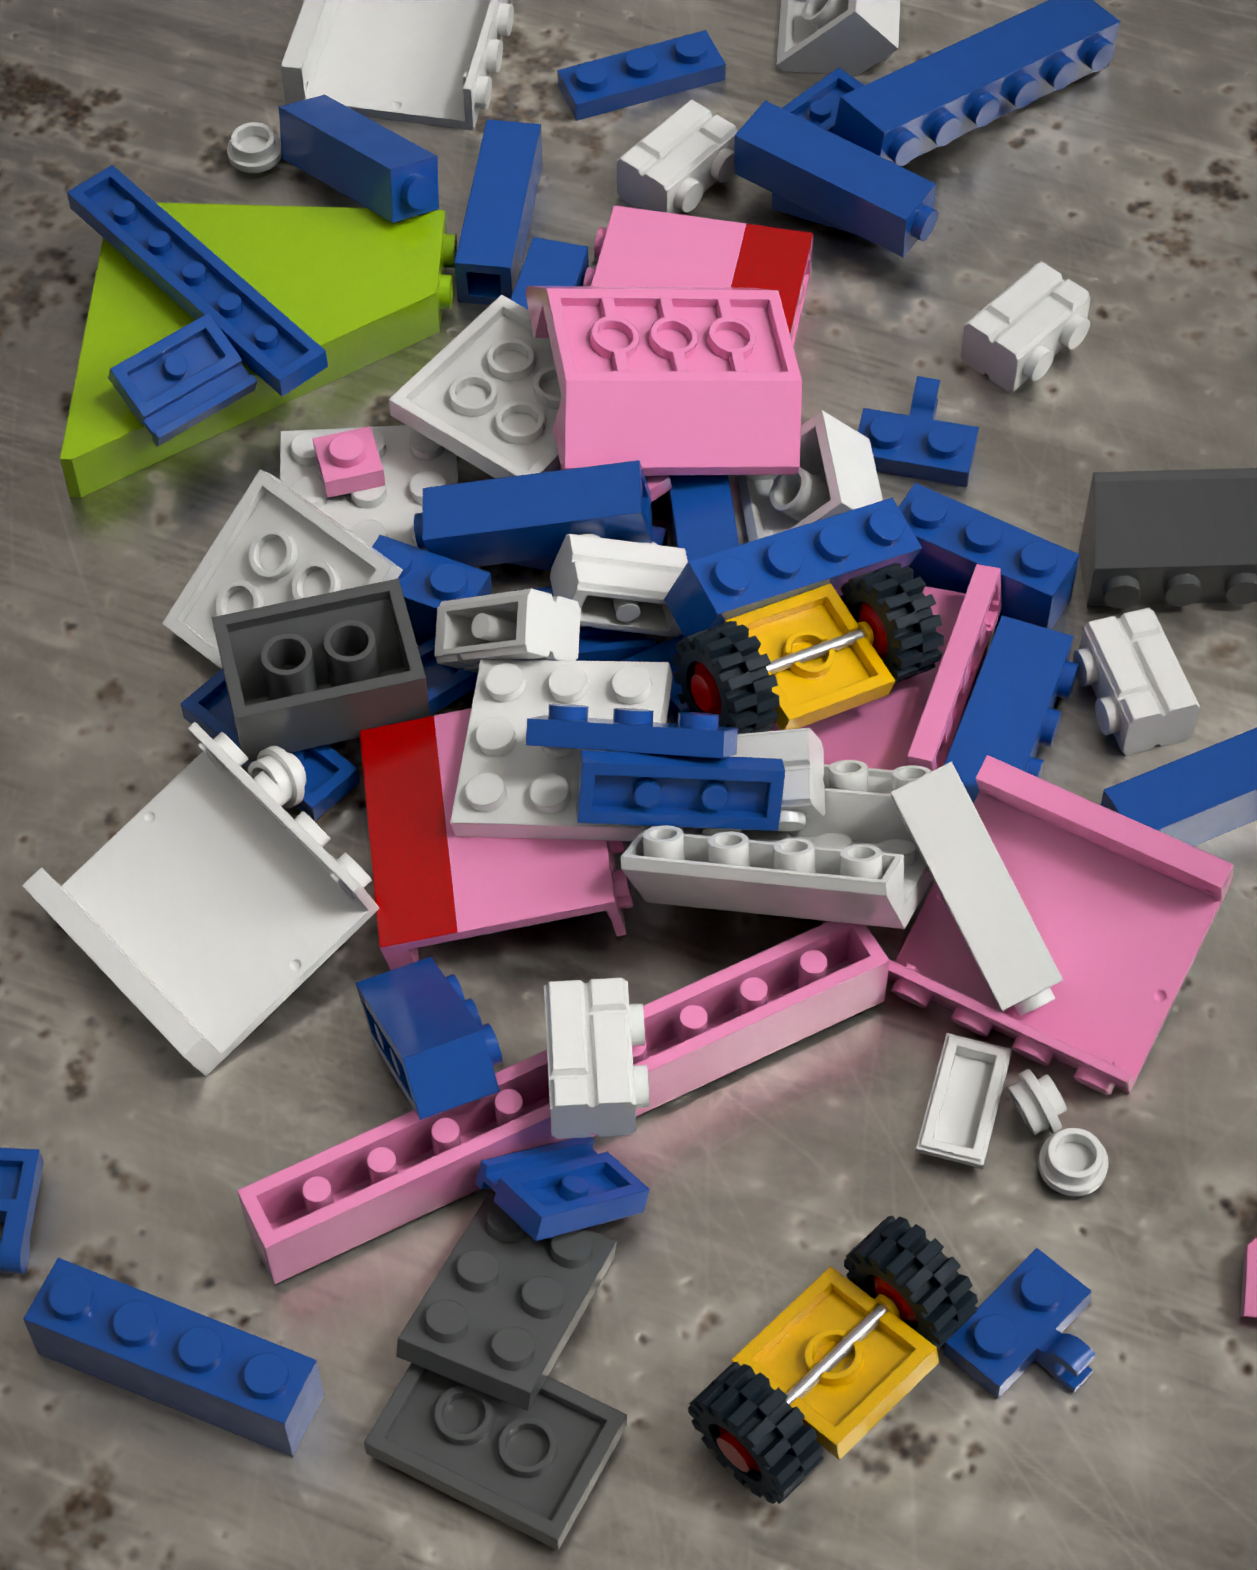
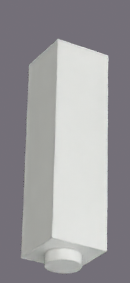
(978, 890)

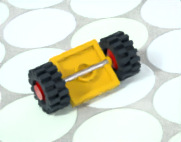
(811, 653)
(834, 1360)

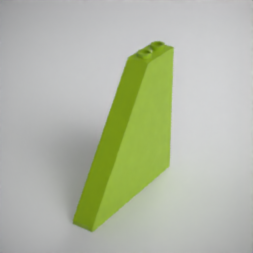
(332, 270)

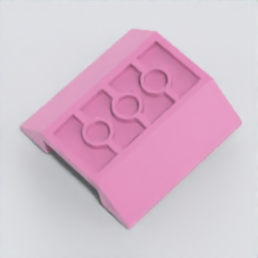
(672, 378)

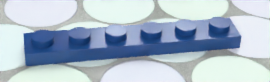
(197, 279)

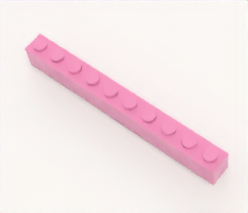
(689, 1041)

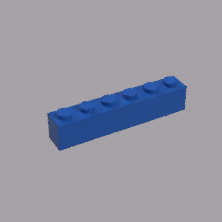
(978, 79)

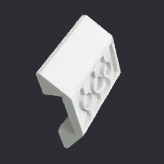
(839, 868)

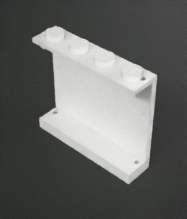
(399, 57)
(211, 903)

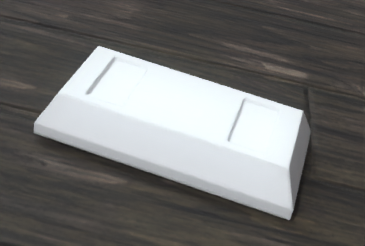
(964, 1101)

